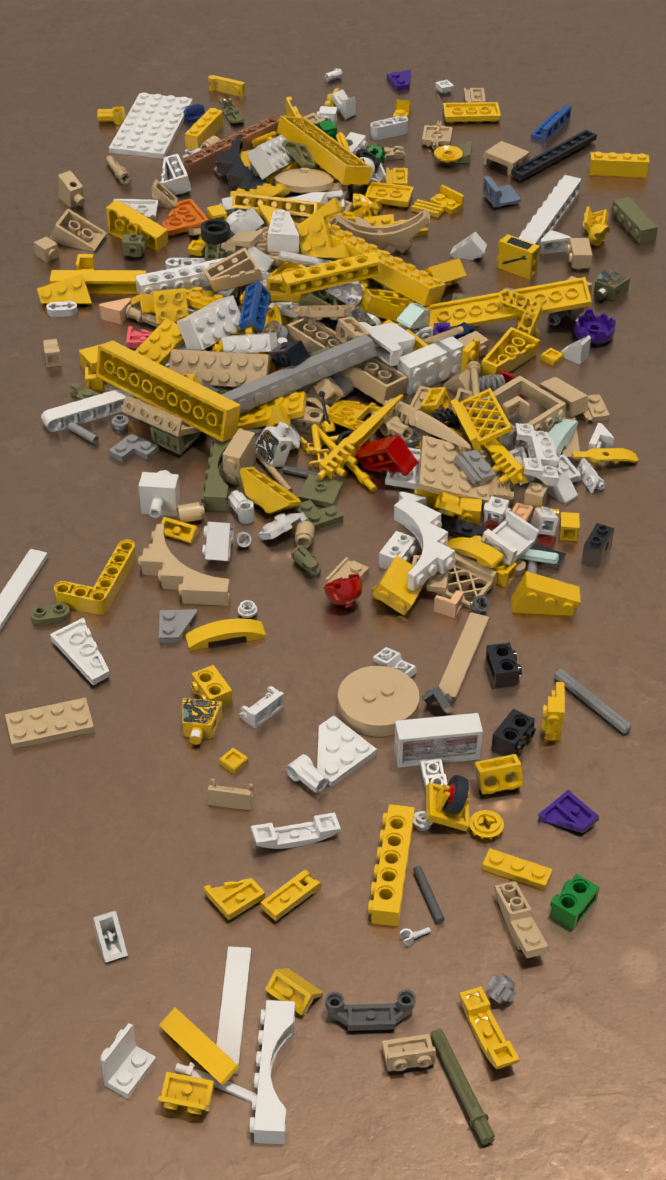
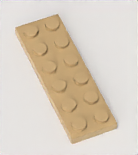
(220, 368)

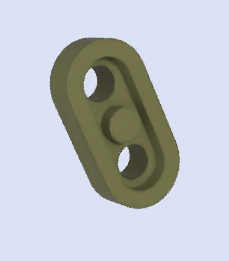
(50, 614)

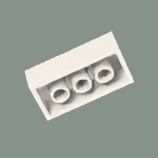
(270, 157)
(210, 324)
(431, 364)

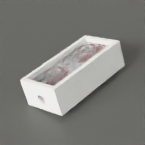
(442, 737)

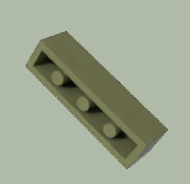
(634, 220)

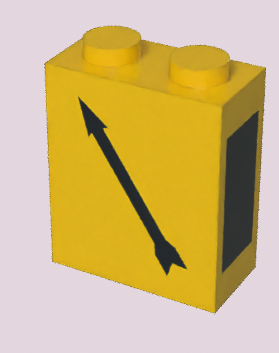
(518, 256)

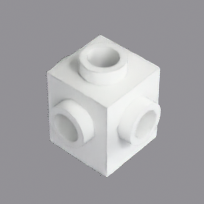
(496, 509)

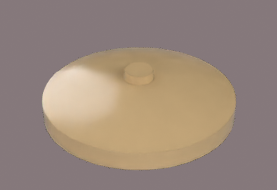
(305, 180)

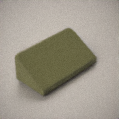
(466, 149)

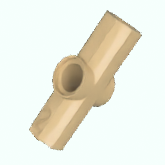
(394, 426)

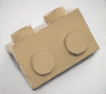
(408, 1052)

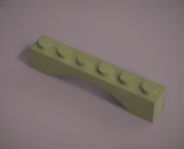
(215, 488)

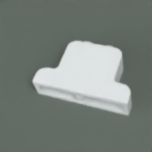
(390, 341)

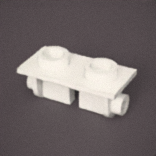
(590, 476)

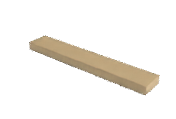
(463, 654)

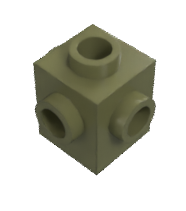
(133, 245)

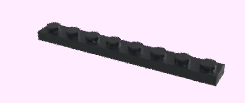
(553, 155)
(465, 529)

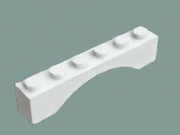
(270, 1114)

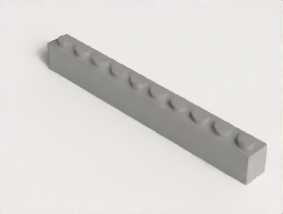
(303, 373)

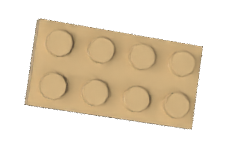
(49, 723)

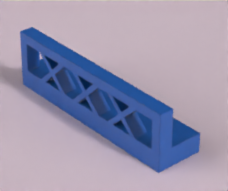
(552, 124)
(254, 307)

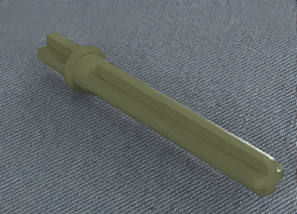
(477, 1117)

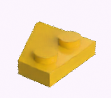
(235, 896)

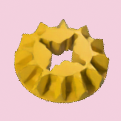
(492, 819)

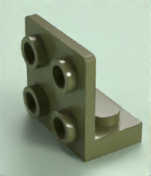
(171, 442)

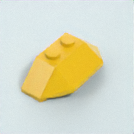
(267, 492)

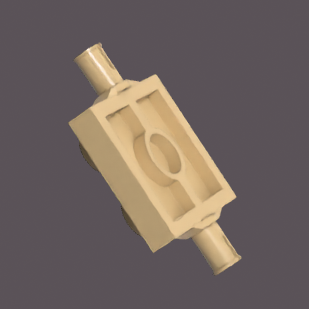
(436, 135)

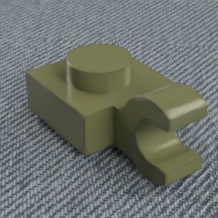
(81, 394)

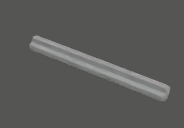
(593, 701)

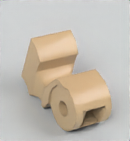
(52, 353)

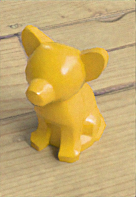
(361, 200)

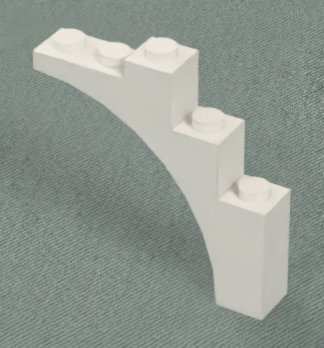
(427, 529)

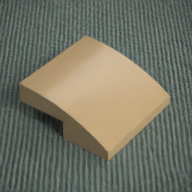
(243, 239)

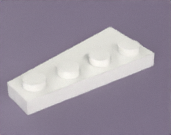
(79, 647)

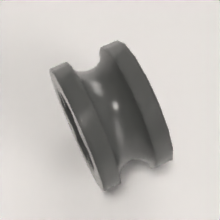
(475, 606)

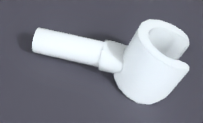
(412, 935)

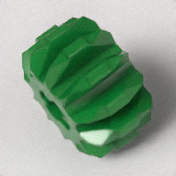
(378, 151)

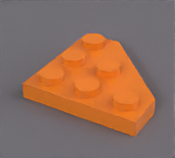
(184, 217)

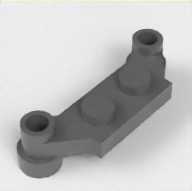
(370, 1015)

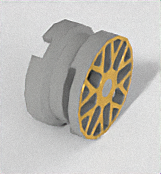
(276, 327)

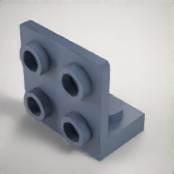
(499, 195)

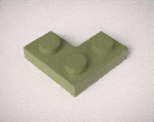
(319, 518)

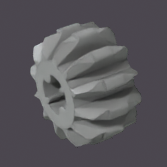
(491, 381)

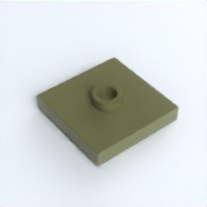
(321, 492)

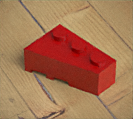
(388, 455)

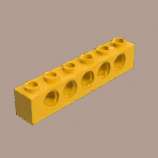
(295, 207)
(331, 274)
(392, 865)

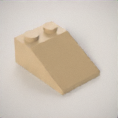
(77, 232)

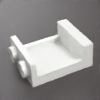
(511, 537)

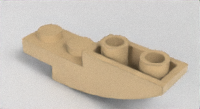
(519, 920)

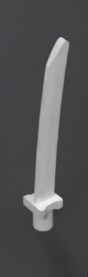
(227, 1087)

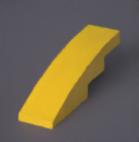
(199, 1046)

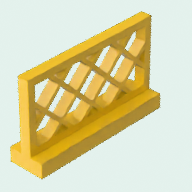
(469, 423)

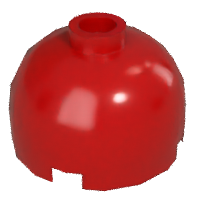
(344, 590)

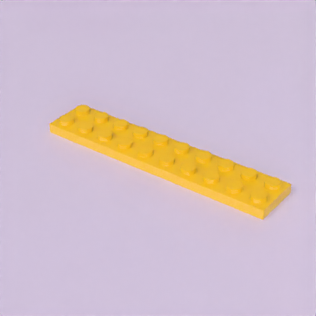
(489, 308)

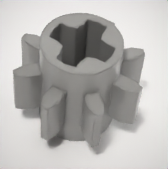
(501, 988)

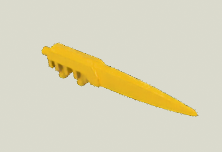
(346, 449)
(504, 462)

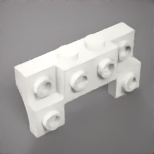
(542, 454)

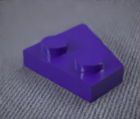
(400, 80)
(569, 813)

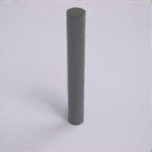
(297, 471)
(427, 891)

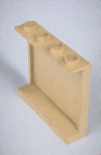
(157, 417)

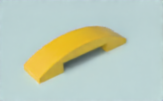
(484, 553)
(223, 630)
(486, 1029)

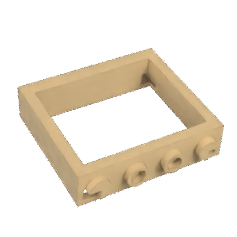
(520, 385)

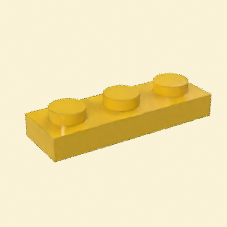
(517, 869)

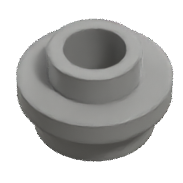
(120, 422)

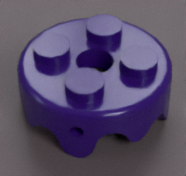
(597, 327)

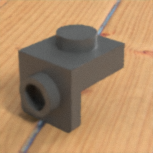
(444, 700)

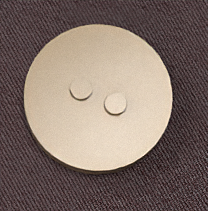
(376, 698)

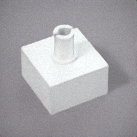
(159, 494)

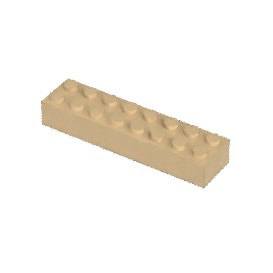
(370, 376)

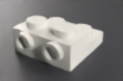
(348, 293)

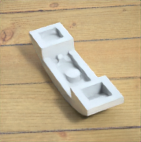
(296, 835)

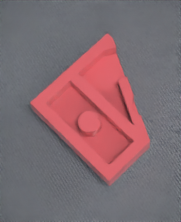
(136, 338)

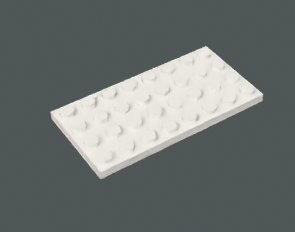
(150, 126)

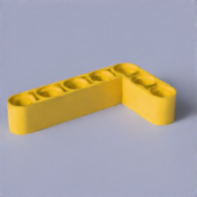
(100, 597)

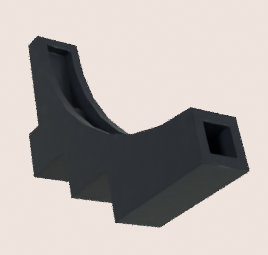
(237, 173)

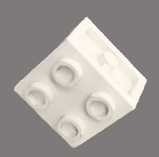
(125, 1063)

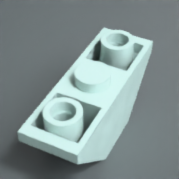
(414, 317)

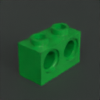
(574, 901)

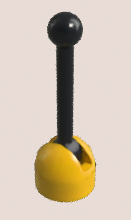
(327, 425)

